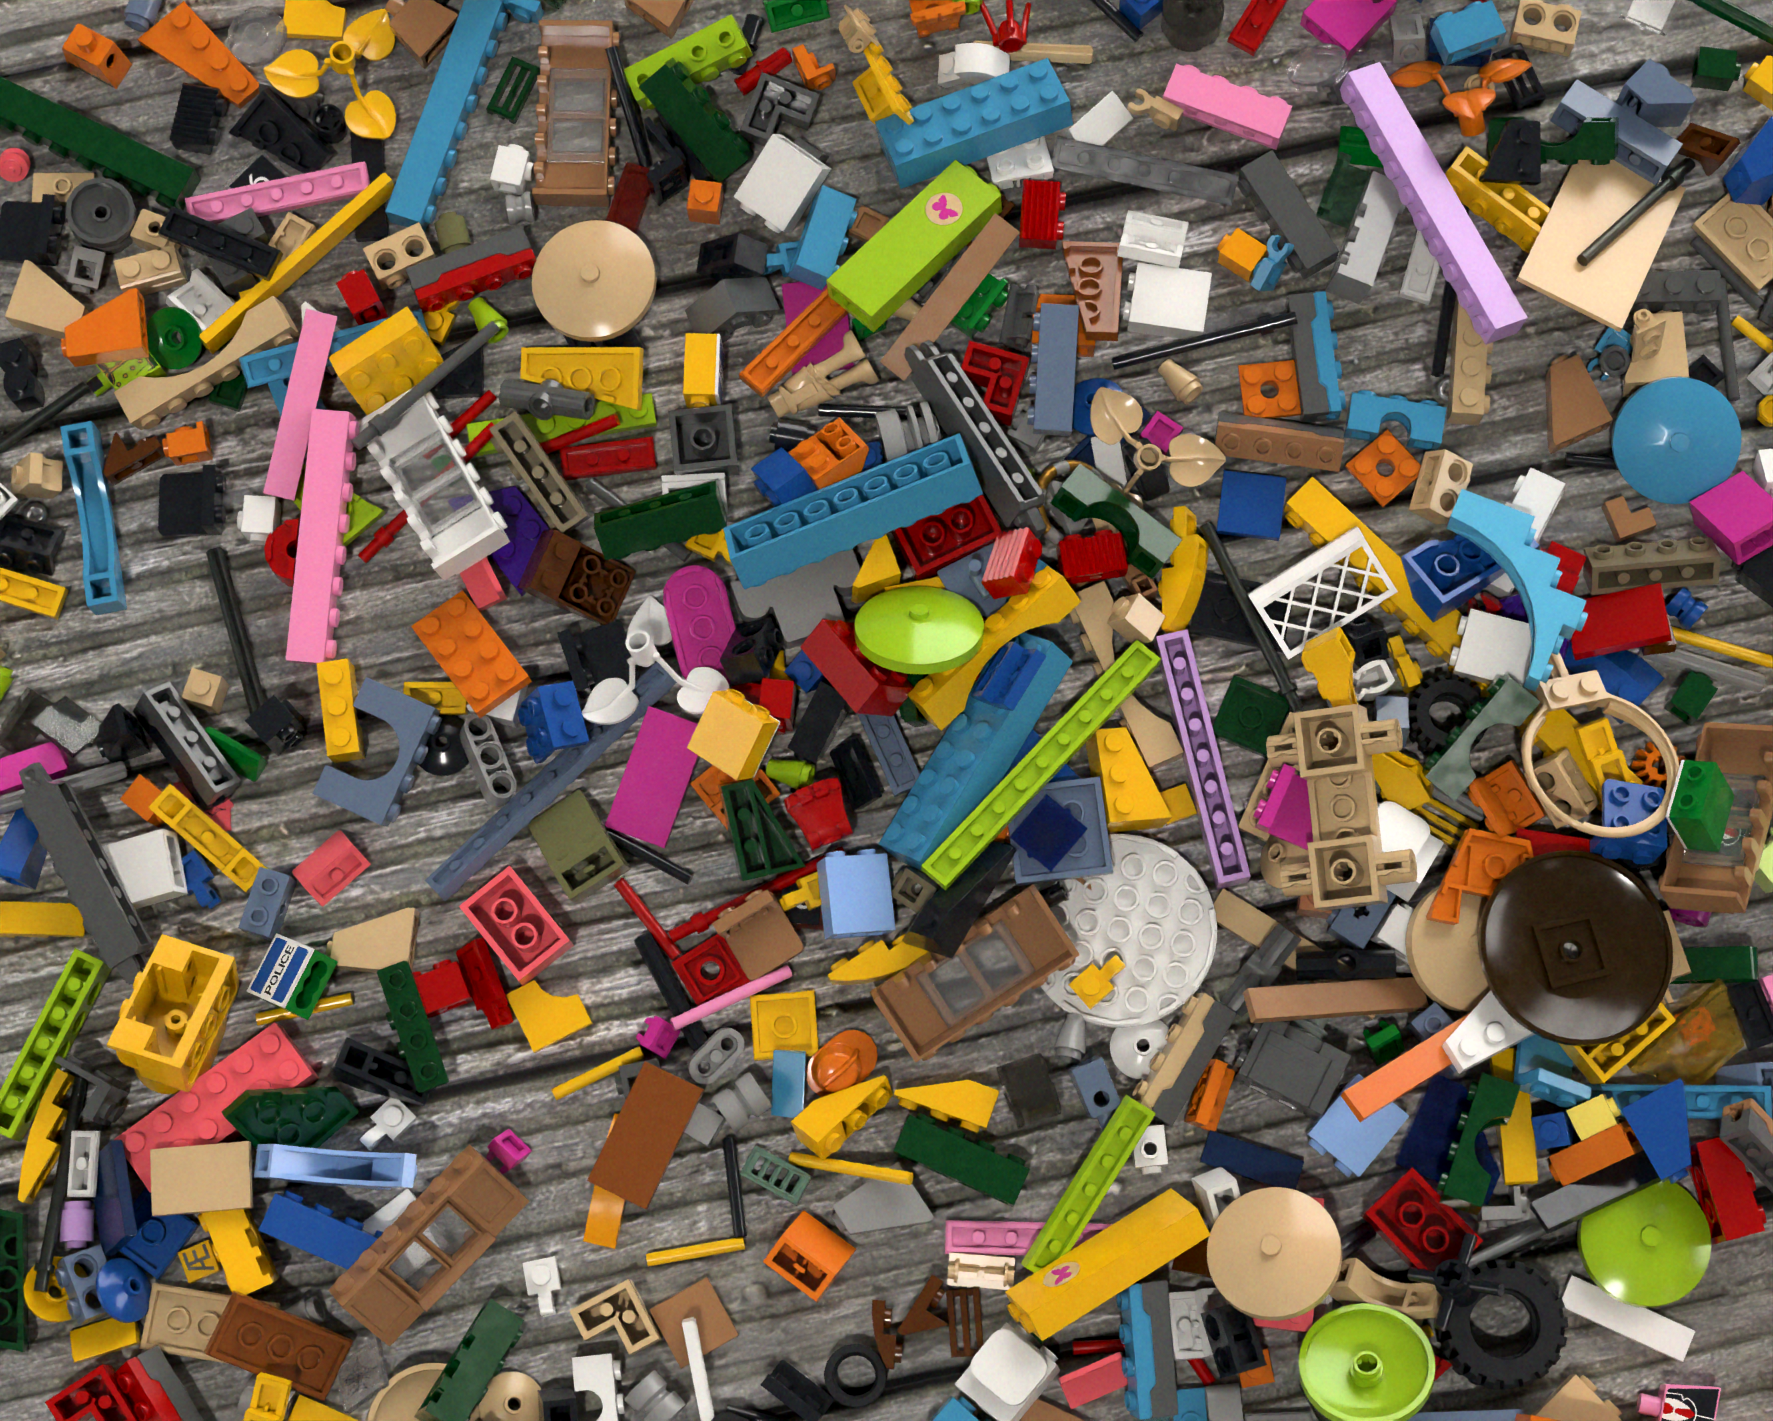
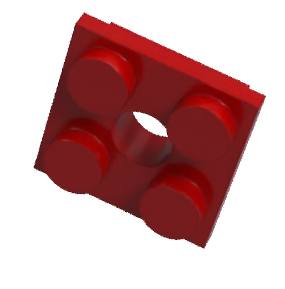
(714, 951)

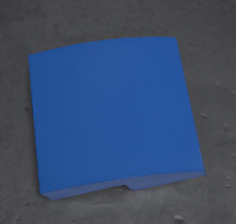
(1008, 676)

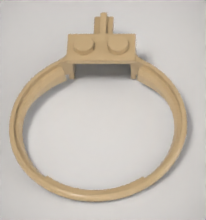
(1587, 688)

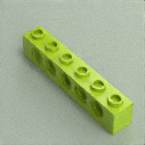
(50, 1038)

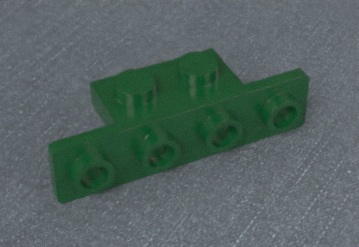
(413, 1027)

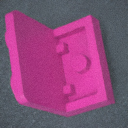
(1286, 809)

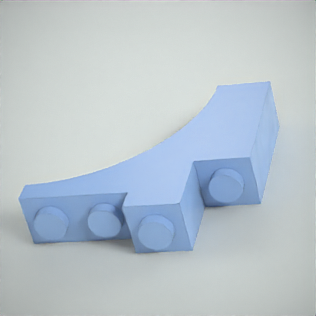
(335, 1167)

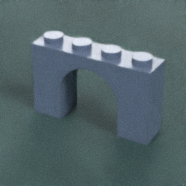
(380, 797)

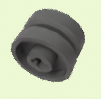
(105, 199)

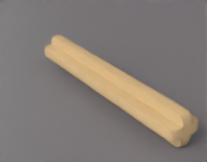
(1054, 52)

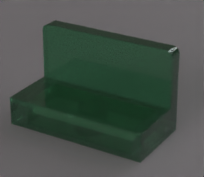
(1342, 192)

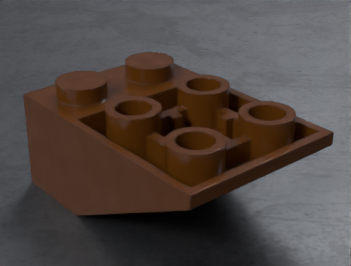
(576, 578)

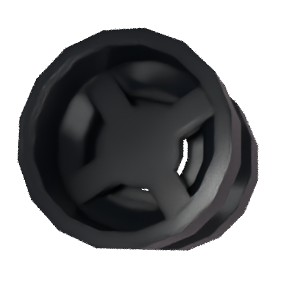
(326, 117)

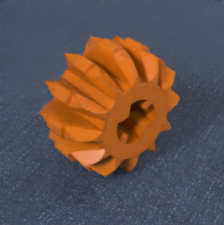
(1644, 765)

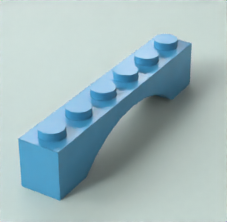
(100, 549)

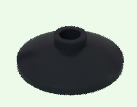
(451, 757)

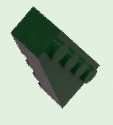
(13, 1271)
(472, 1365)

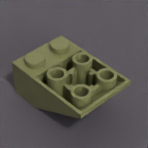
(577, 847)

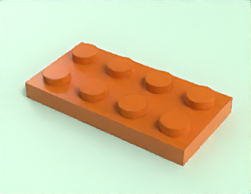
(471, 654)

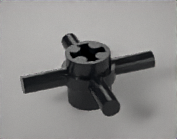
(1456, 1282)

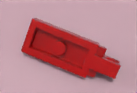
(484, 983)

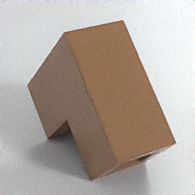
(1624, 523)
(1140, 583)

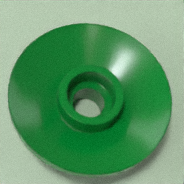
(163, 341)

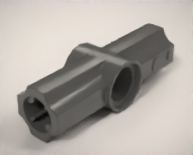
(546, 399)
(1261, 967)

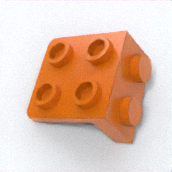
(1506, 800)

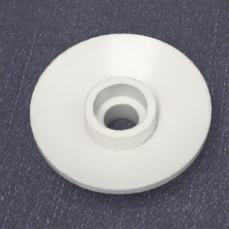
(1125, 1052)

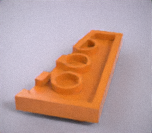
(196, 50)

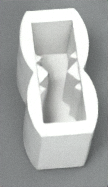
(1371, 681)

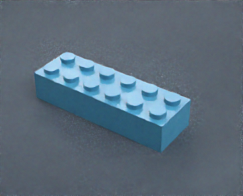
(975, 122)

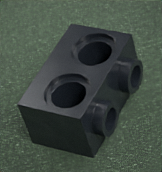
(732, 257)
(751, 651)
(1232, 1340)

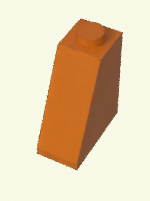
(109, 332)
(1594, 1153)

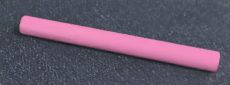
(731, 997)

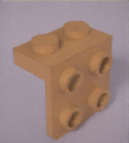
(759, 934)

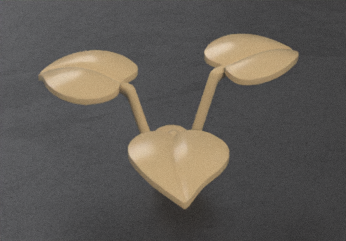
(1191, 456)

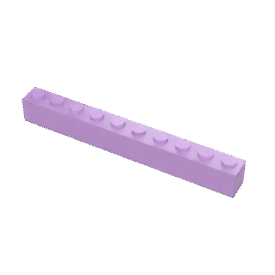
(1432, 203)

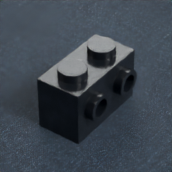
(277, 724)

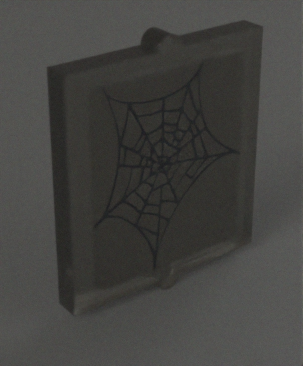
(67, 726)

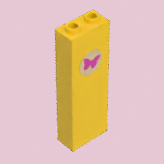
(1106, 1264)

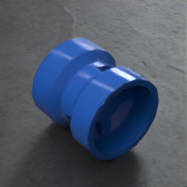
(1686, 608)

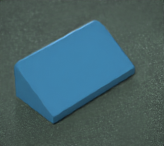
(788, 1083)

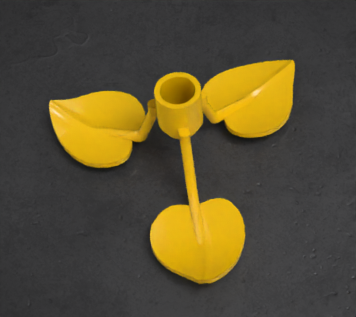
(370, 35)

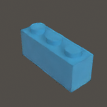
(823, 237)

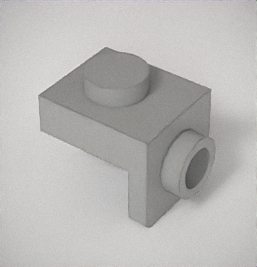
(1499, 1215)

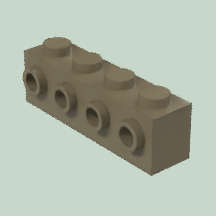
(539, 473)
(1643, 564)

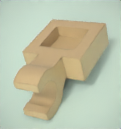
(1160, 111)

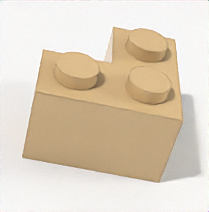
(619, 1309)

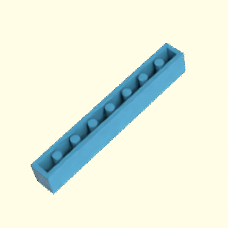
(446, 113)

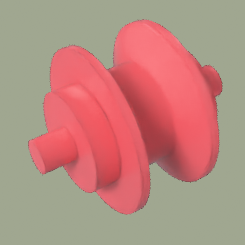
(14, 164)

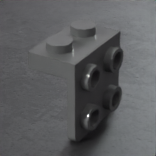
(107, 1099)

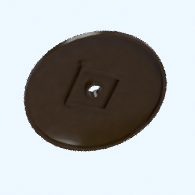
(1619, 941)

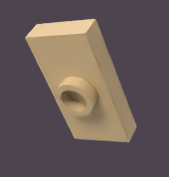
(57, 184)
(291, 234)

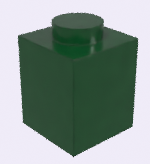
(1715, 68)
(1691, 697)

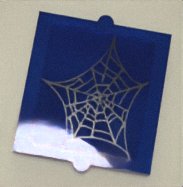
(1048, 833)

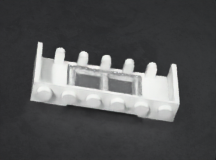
(437, 487)

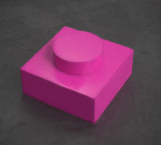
(1161, 431)

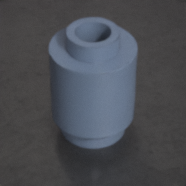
(141, 14)

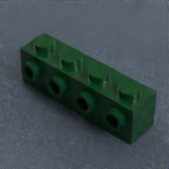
(696, 120)
(660, 521)
(962, 1160)

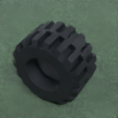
(1434, 691)

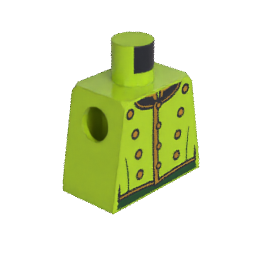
(122, 372)

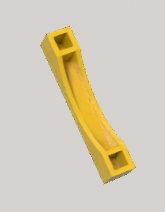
(1048, 601)
(1332, 662)

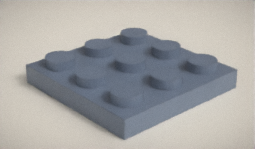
(1092, 851)

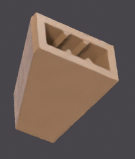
(1572, 404)

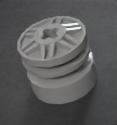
(906, 436)

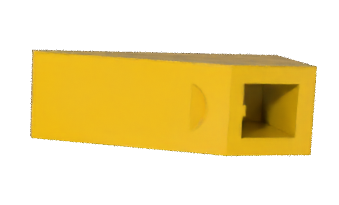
(959, 1100)
(835, 1117)

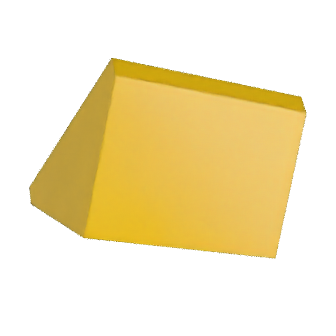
(877, 572)

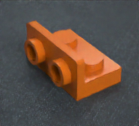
(1210, 1096)

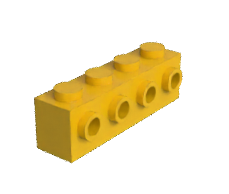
(1502, 205)

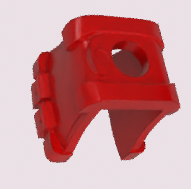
(820, 813)

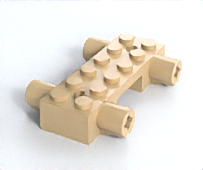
(1341, 807)

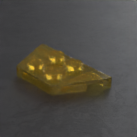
(1695, 1043)

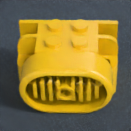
(176, 1015)

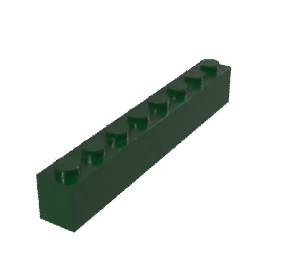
(95, 146)

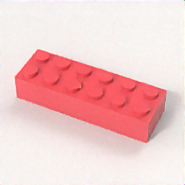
(196, 1116)

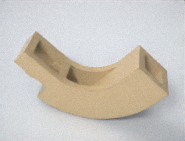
(1361, 1285)

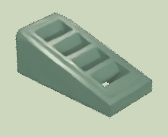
(798, 1190)

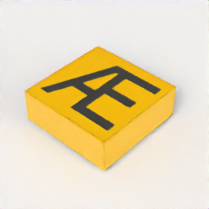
(199, 1261)

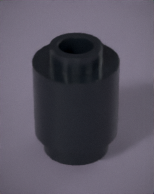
(789, 434)

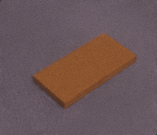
(645, 1135)
(278, 1344)

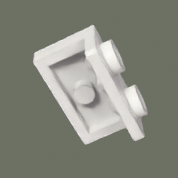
(201, 299)

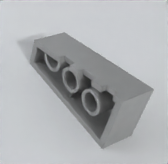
(1366, 240)

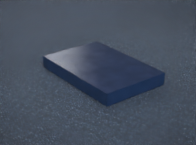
(114, 1199)

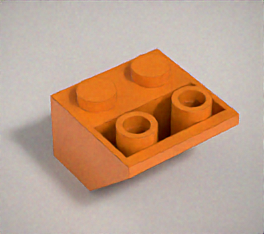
(831, 454)
(809, 1256)

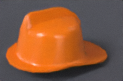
(841, 1062)

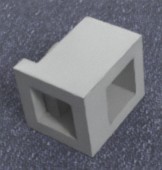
(89, 259)
(1023, 436)

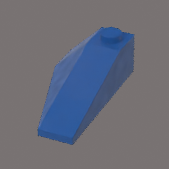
(1449, 574)
(1620, 672)

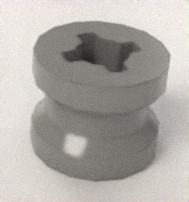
(520, 208)

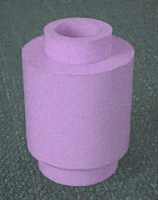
(77, 1224)

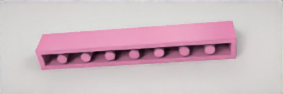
(321, 537)

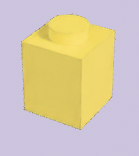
(1594, 1116)

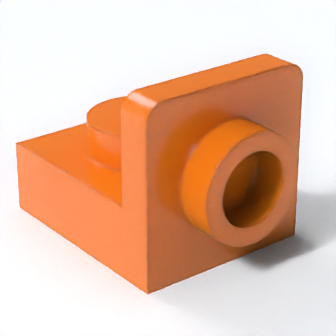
(809, 70)

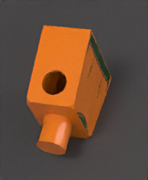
(92, 51)

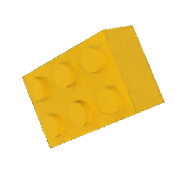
(386, 361)

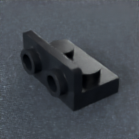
(29, 544)
(797, 1392)

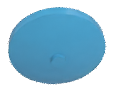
(1676, 439)

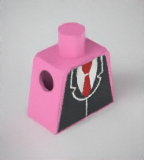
(1680, 1403)

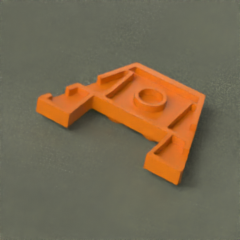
(1476, 870)

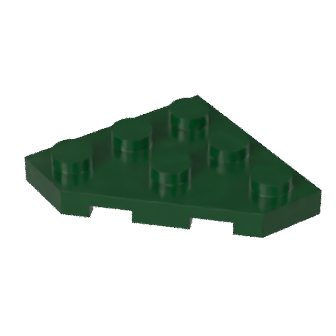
(290, 1115)

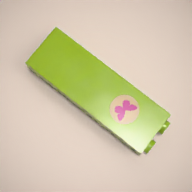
(914, 245)

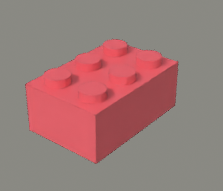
(516, 925)

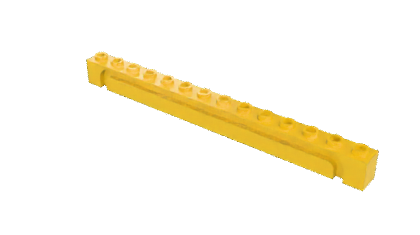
(1327, 519)

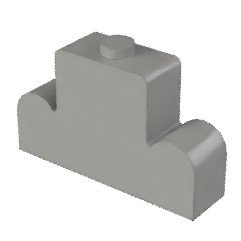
(800, 598)

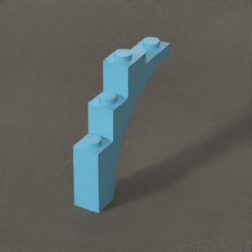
(1507, 539)

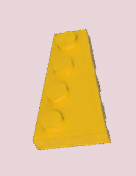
(606, 372)

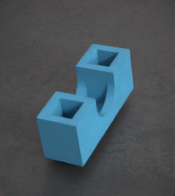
(1421, 420)

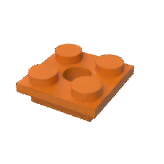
(1280, 376)
(1390, 451)

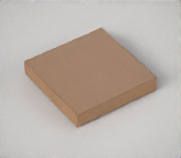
(711, 1317)

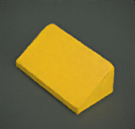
(103, 1339)

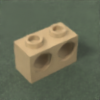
(1544, 34)
(397, 249)
(1439, 485)
(1567, 785)

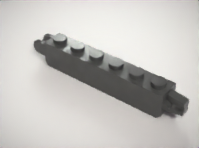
(991, 453)
(85, 871)

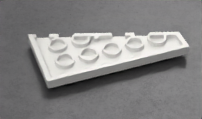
(1488, 1030)

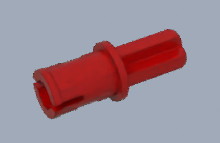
(769, 66)

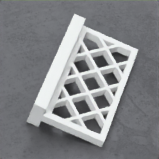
(1306, 569)

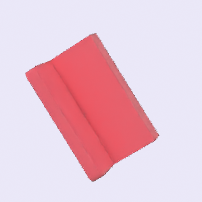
(483, 585)
(330, 868)
(1093, 1381)

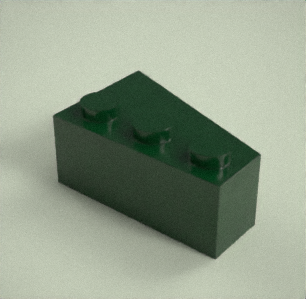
(754, 832)

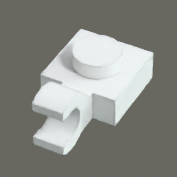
(392, 1120)
(541, 1280)

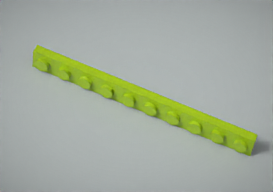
(1040, 765)

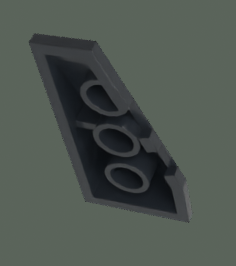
(951, 913)

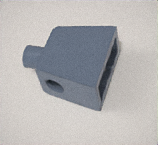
(1088, 1079)

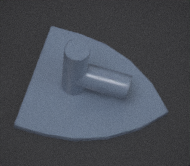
(966, 577)

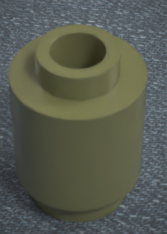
(452, 232)

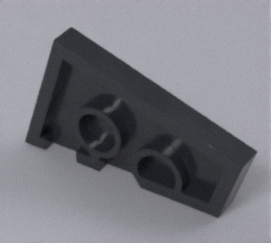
(279, 131)

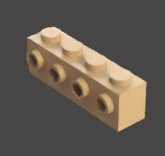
(1467, 372)

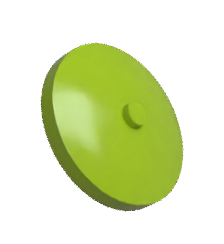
(919, 630)
(1647, 1246)
(1366, 1364)

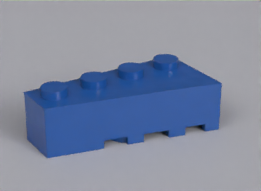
(316, 1229)

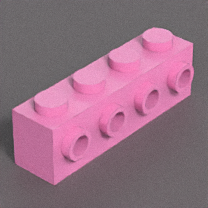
(1228, 106)

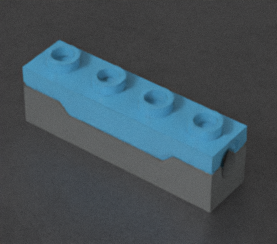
(1314, 357)
(1148, 1349)

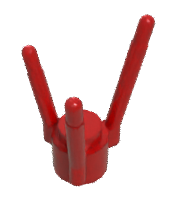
(1010, 35)

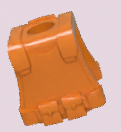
(941, 17)

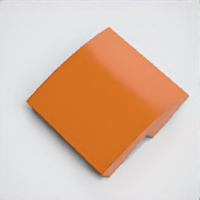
(707, 789)

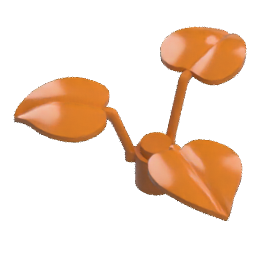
(1468, 104)

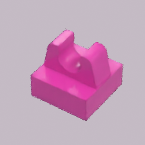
(658, 1037)
(508, 1150)

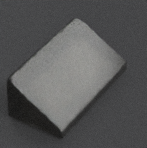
(15, 730)

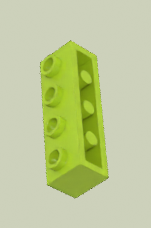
(702, 53)

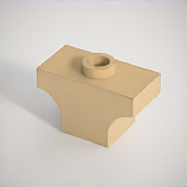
(36, 477)

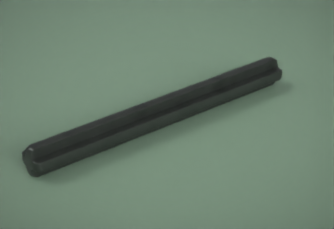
(235, 628)

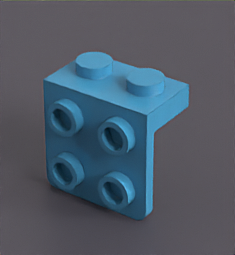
(1546, 1073)

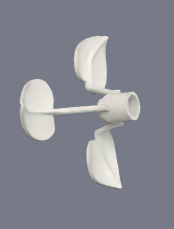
(612, 698)

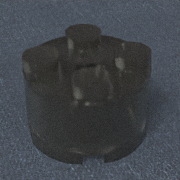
(1194, 32)
(1029, 1090)

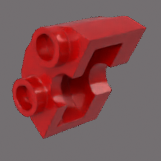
(280, 550)

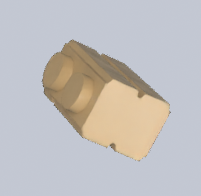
(151, 270)

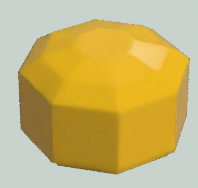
(1765, 411)

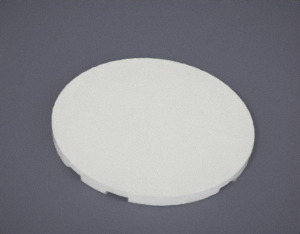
(1151, 917)

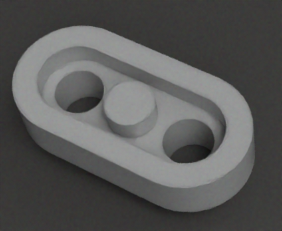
(717, 1058)

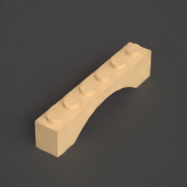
(150, 399)
(1150, 734)

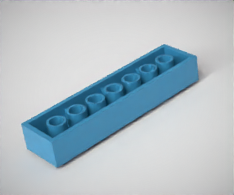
(852, 511)
(970, 761)

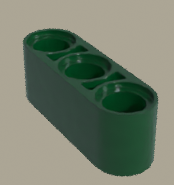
(1728, 963)

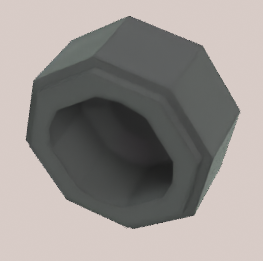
(1614, 361)

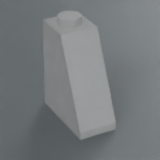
(881, 1207)

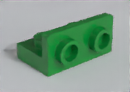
(976, 311)

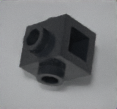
(1367, 640)

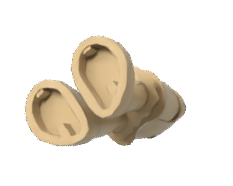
(811, 386)

